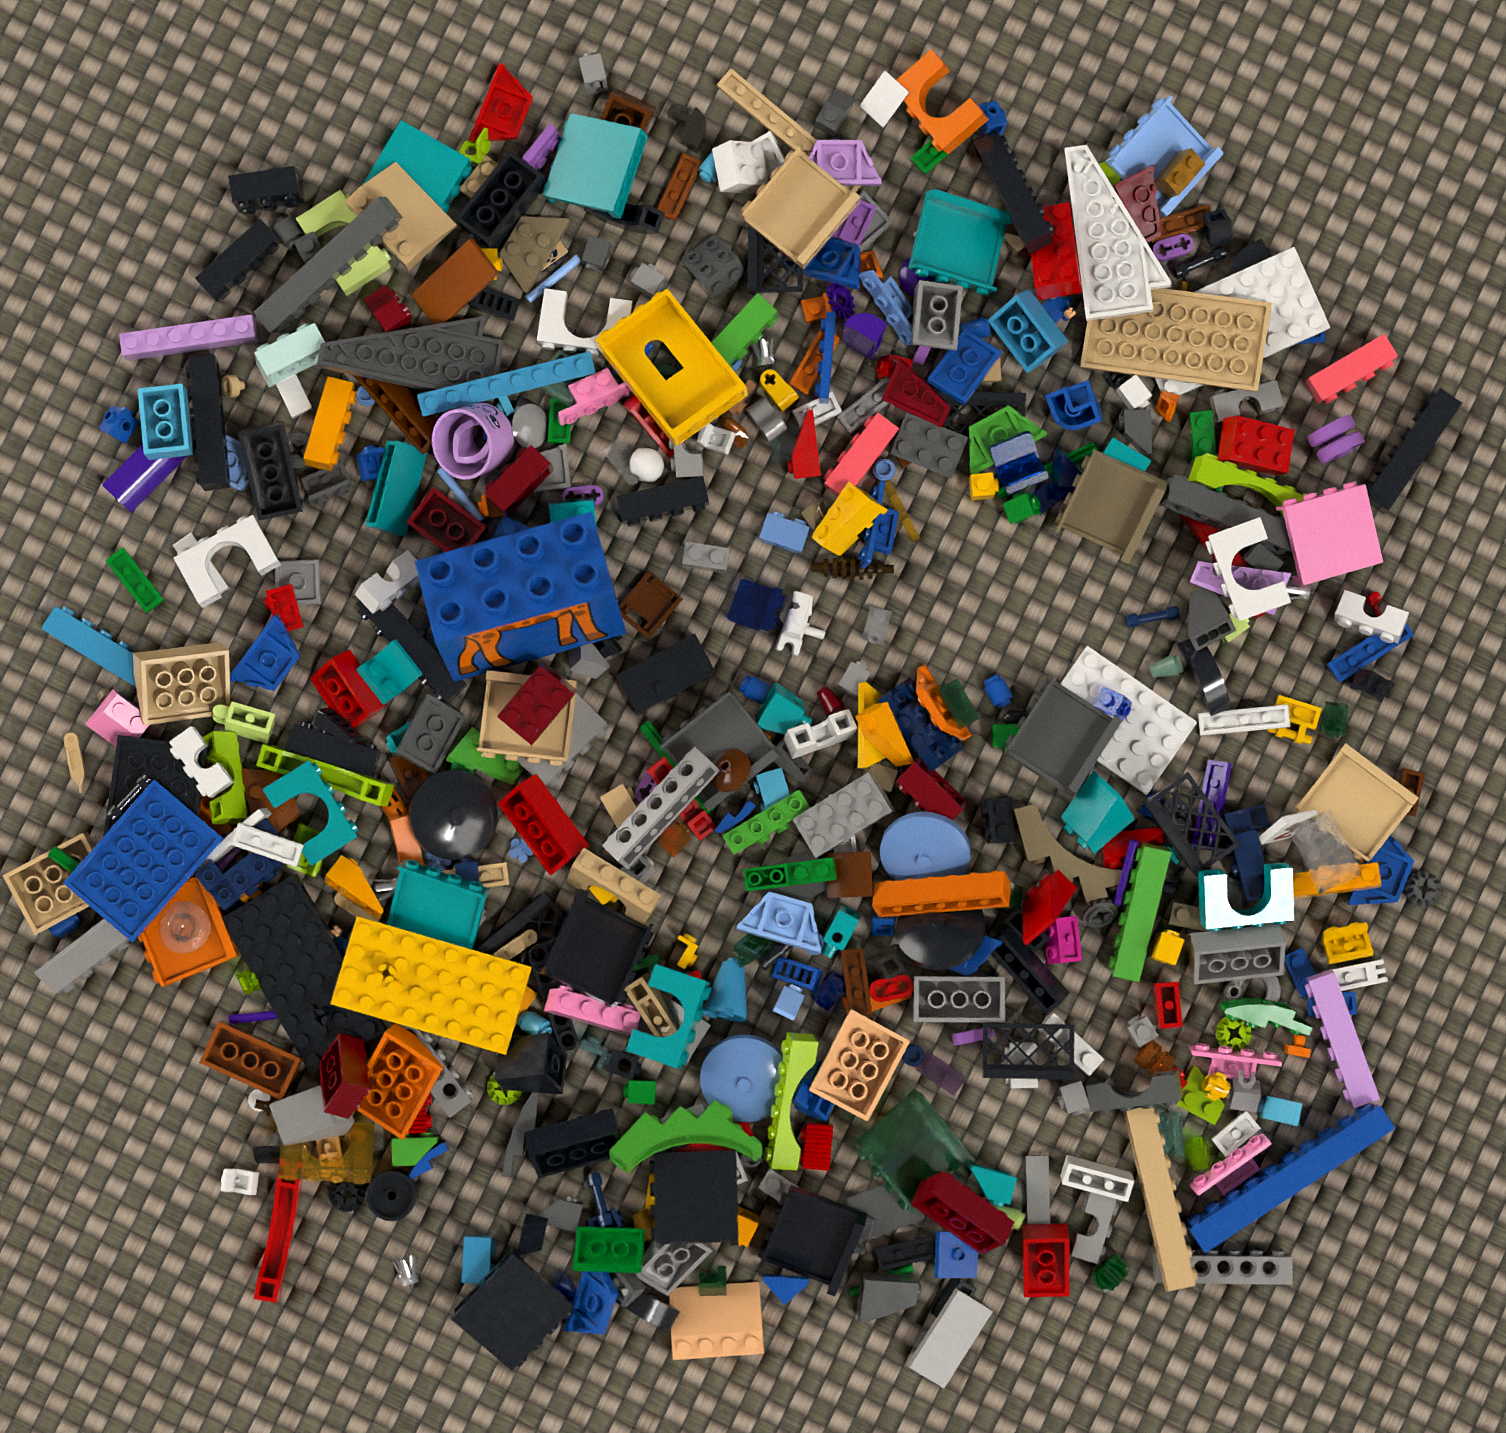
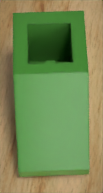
(412, 1149)

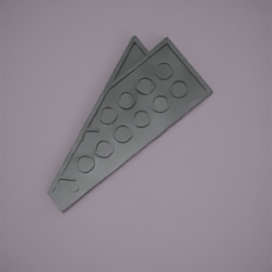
(418, 356)

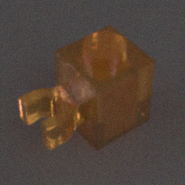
(675, 839)

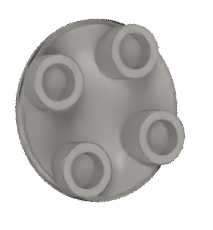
(529, 425)

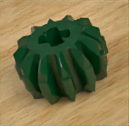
(1110, 1273)

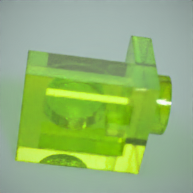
(248, 982)

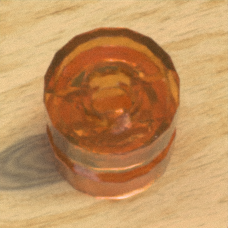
(1162, 1063)

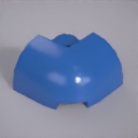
(1075, 406)
(809, 1102)

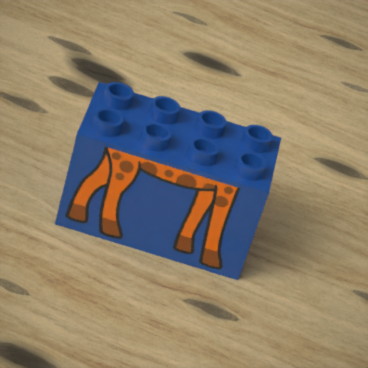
(520, 597)

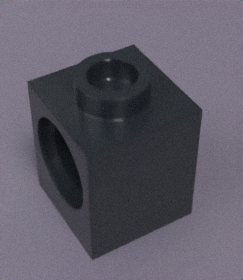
(1217, 228)
(613, 1066)

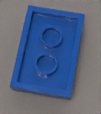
(965, 368)

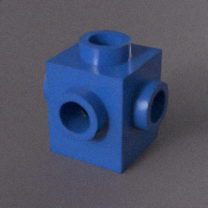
(996, 117)
(119, 423)

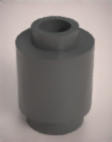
(287, 231)

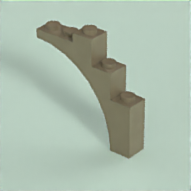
(1039, 843)

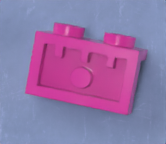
(1064, 941)

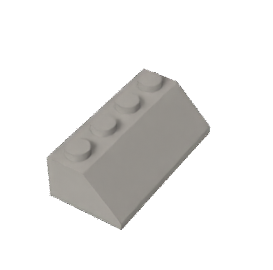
(81, 957)

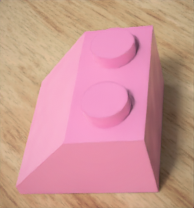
(116, 717)

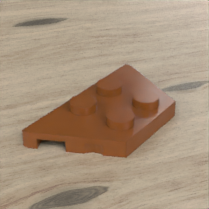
(257, 780)

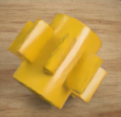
(1216, 1086)

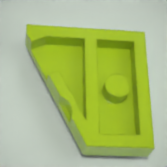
(1195, 1100)

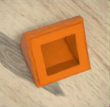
(1167, 405)

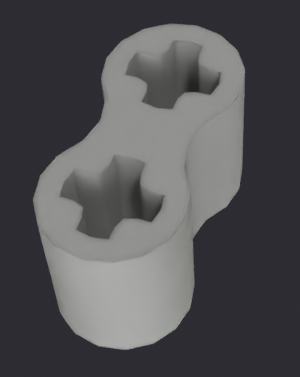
(766, 419)

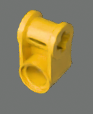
(780, 393)

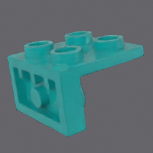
(389, 672)

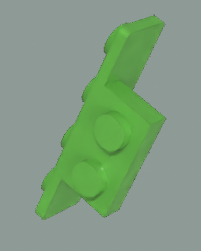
(770, 820)

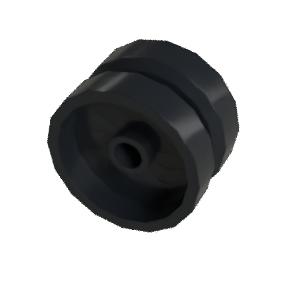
(401, 1205)

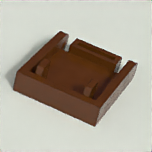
(651, 602)

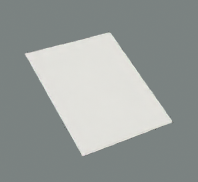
(884, 99)

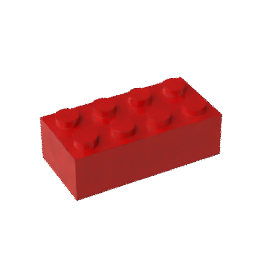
(1057, 264)
(543, 824)

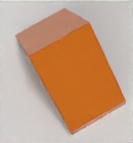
(869, 262)

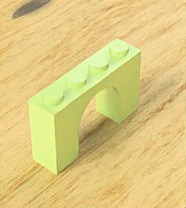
(335, 213)

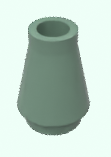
(1167, 667)

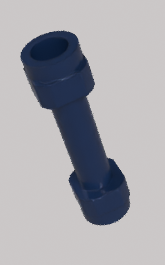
(1133, 620)
(595, 1181)

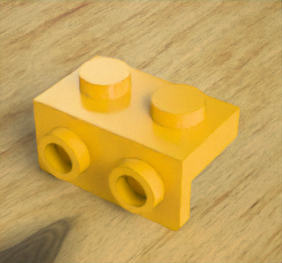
(1347, 942)

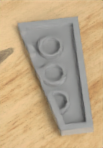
(557, 480)

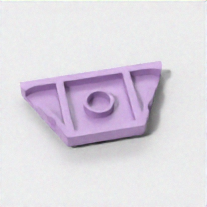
(845, 162)

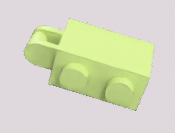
(245, 721)

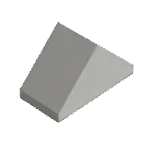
(587, 661)

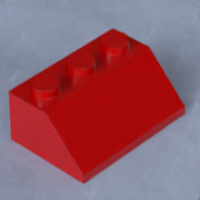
(346, 690)

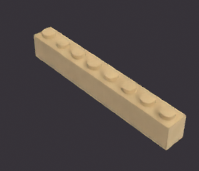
(1159, 1199)

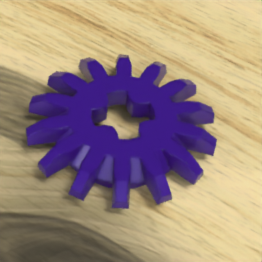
(842, 309)

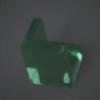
(713, 1283)

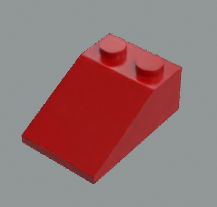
(1045, 903)
(1045, 1260)

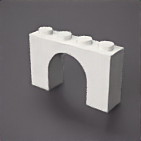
(554, 333)
(195, 561)
(1244, 601)

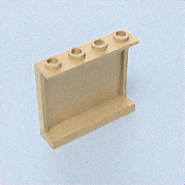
(799, 208)
(502, 740)
(1362, 801)

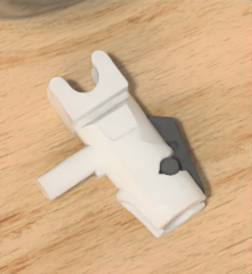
(795, 620)

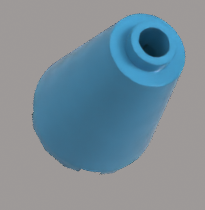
(728, 993)

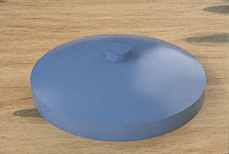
(924, 847)
(742, 1076)

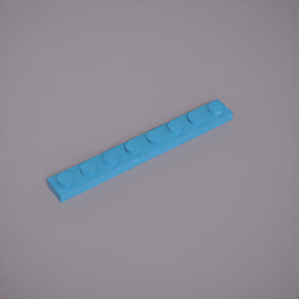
(506, 383)

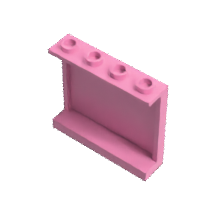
(1331, 533)

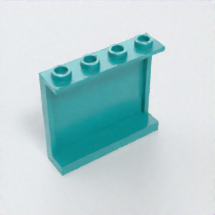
(426, 161)
(595, 164)
(958, 241)
(437, 904)

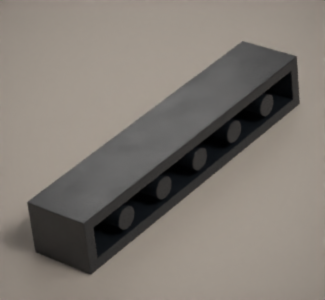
(1013, 192)
(208, 422)
(1412, 450)
(428, 660)

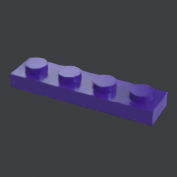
(1215, 790)

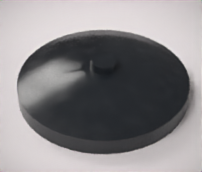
(453, 814)
(941, 938)

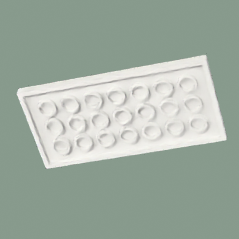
(1294, 307)

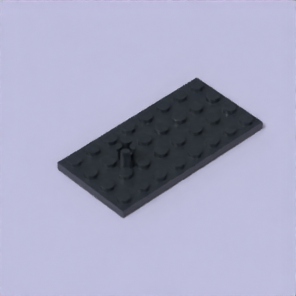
(297, 968)

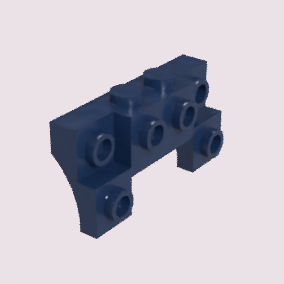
(918, 728)
(1248, 856)
(243, 877)

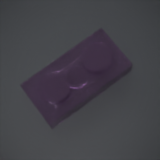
(941, 1073)

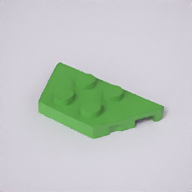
(994, 429)

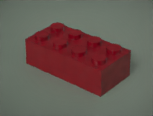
(962, 1212)

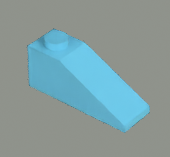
(1279, 1110)

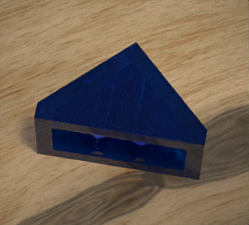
(1063, 470)

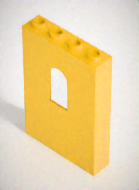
(692, 395)

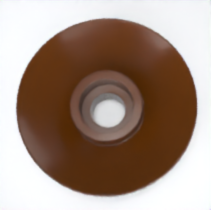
(736, 773)

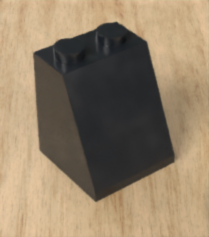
(532, 1065)

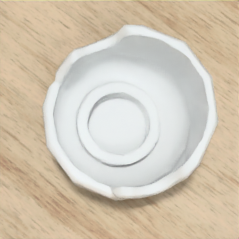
(647, 464)

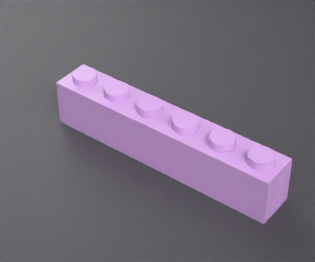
(189, 337)
(1342, 1038)

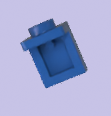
(369, 462)

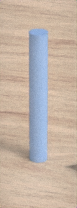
(551, 280)
(460, 494)

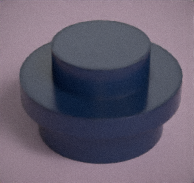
(913, 1055)

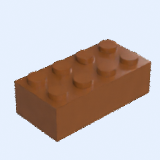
(251, 1060)

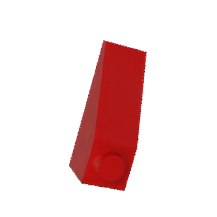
(648, 424)
(804, 454)
(1115, 851)

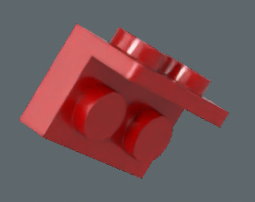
(285, 604)

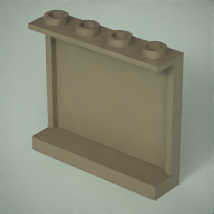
(1111, 504)

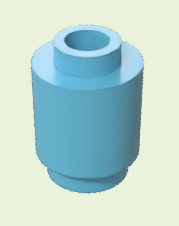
(708, 170)
(534, 1024)

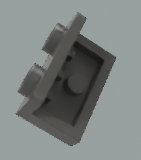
(327, 483)

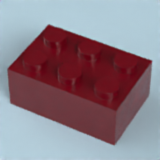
(518, 480)
(446, 523)
(537, 703)
(931, 790)
(344, 1076)

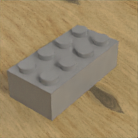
(843, 814)
(1236, 954)
(958, 999)

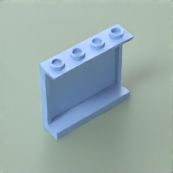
(1156, 143)

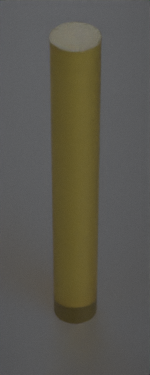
(902, 512)

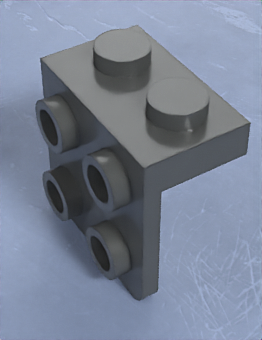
(714, 265)

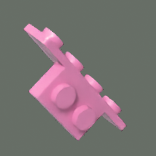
(593, 394)
(1231, 1062)
(1233, 1169)

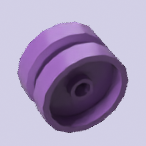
(1334, 437)

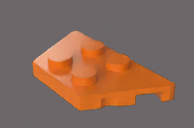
(931, 699)

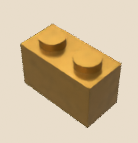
(1179, 173)

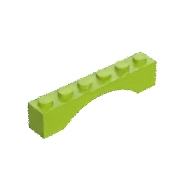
(1214, 474)
(339, 778)
(798, 1057)

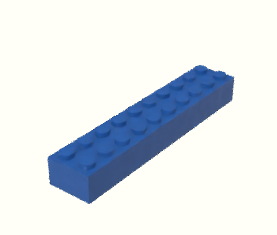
(1288, 1176)

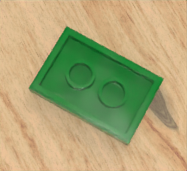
(609, 1249)

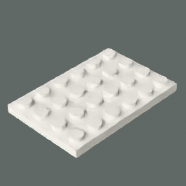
(1145, 737)

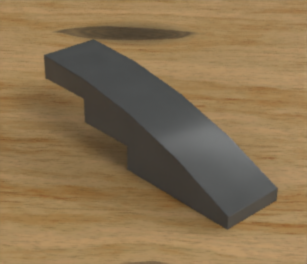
(526, 1121)

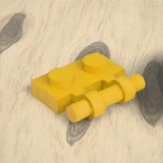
(1300, 714)

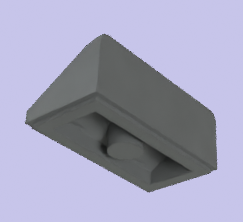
(627, 1285)

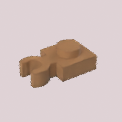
(740, 406)

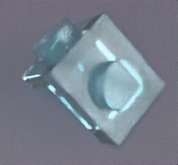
(593, 1045)

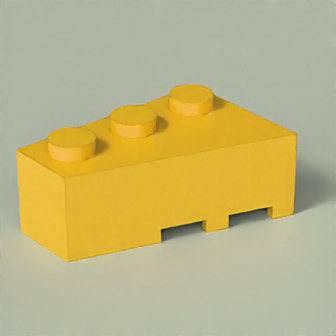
(846, 519)

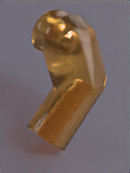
(741, 435)

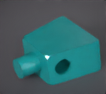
(781, 711)
(844, 923)

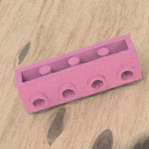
(590, 1011)

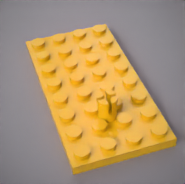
(431, 985)

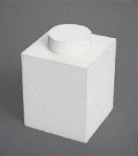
(1134, 394)

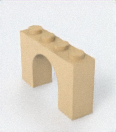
(594, 871)

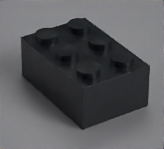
(266, 190)

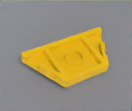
(867, 752)

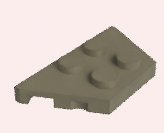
(531, 247)

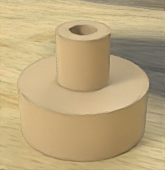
(231, 386)

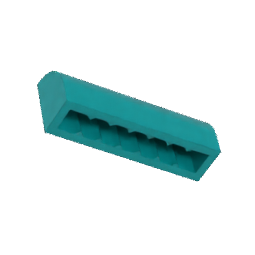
(396, 488)

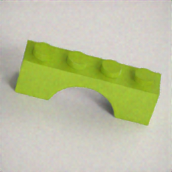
(230, 804)

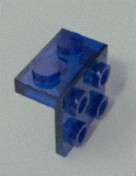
(1018, 462)
(756, 606)

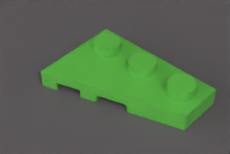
(496, 767)

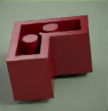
(387, 310)

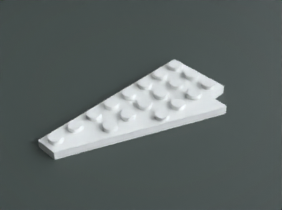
(1112, 253)

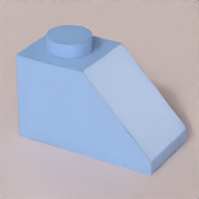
(789, 1001)

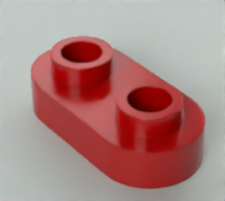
(891, 988)

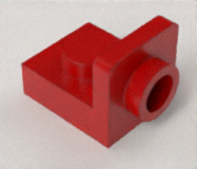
(887, 364)

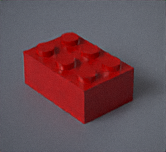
(1256, 445)

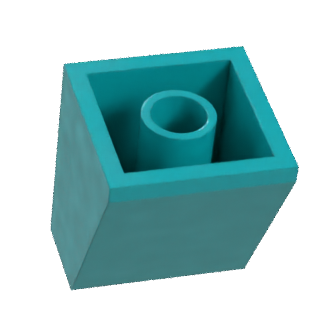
(1096, 814)

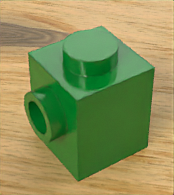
(1022, 507)
(1001, 733)

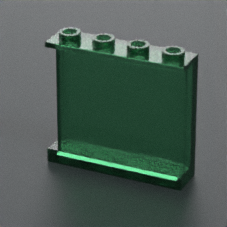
(910, 1147)

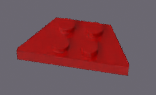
(503, 108)

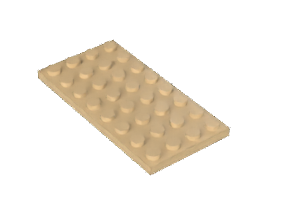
(1184, 340)

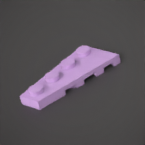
(1248, 578)

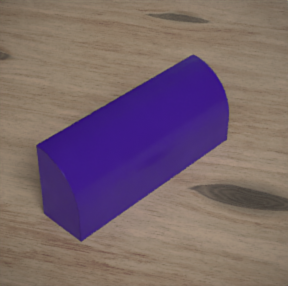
(864, 334)
(139, 478)

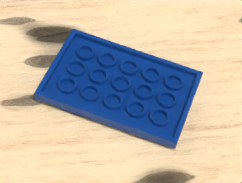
(143, 861)

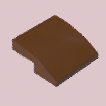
(409, 774)
(853, 875)

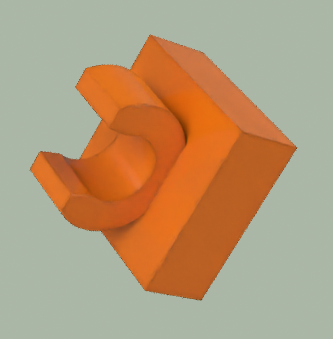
(1298, 1047)

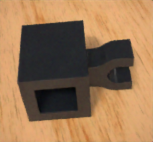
(1371, 685)

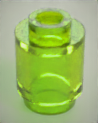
(1198, 1153)

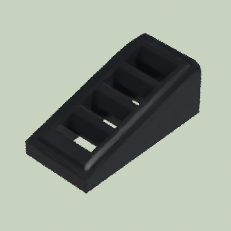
(497, 296)
(336, 725)

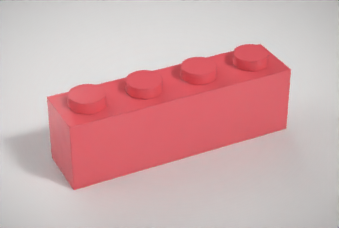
(1351, 369)
(862, 455)

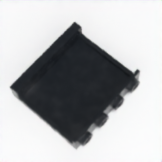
(597, 950)
(694, 1197)
(813, 1237)
(512, 1310)

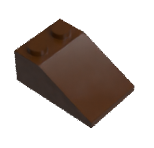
(628, 110)

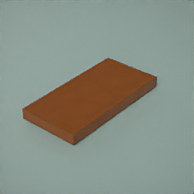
(455, 283)

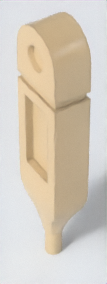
(75, 759)
(352, 908)
(516, 945)

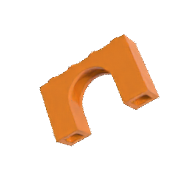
(946, 131)

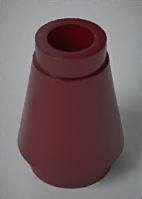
(829, 701)

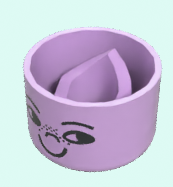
(455, 444)

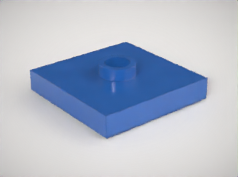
(954, 1257)

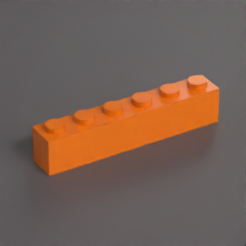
(941, 894)

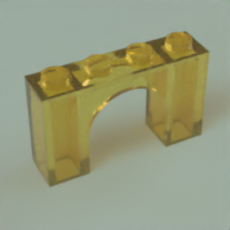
(352, 1167)

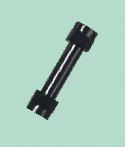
(1216, 255)
(116, 812)

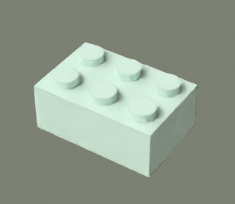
(289, 354)

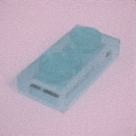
(1172, 1130)

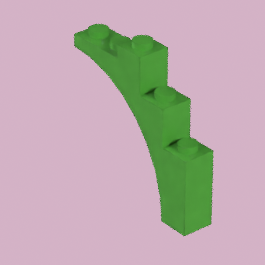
(682, 1128)

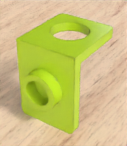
(482, 146)

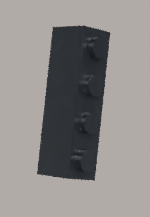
(238, 260)
(662, 501)
(333, 750)
(1029, 971)

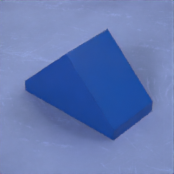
(785, 1286)

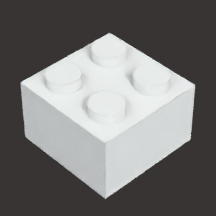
(740, 166)

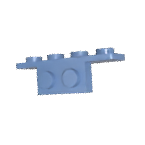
(891, 302)

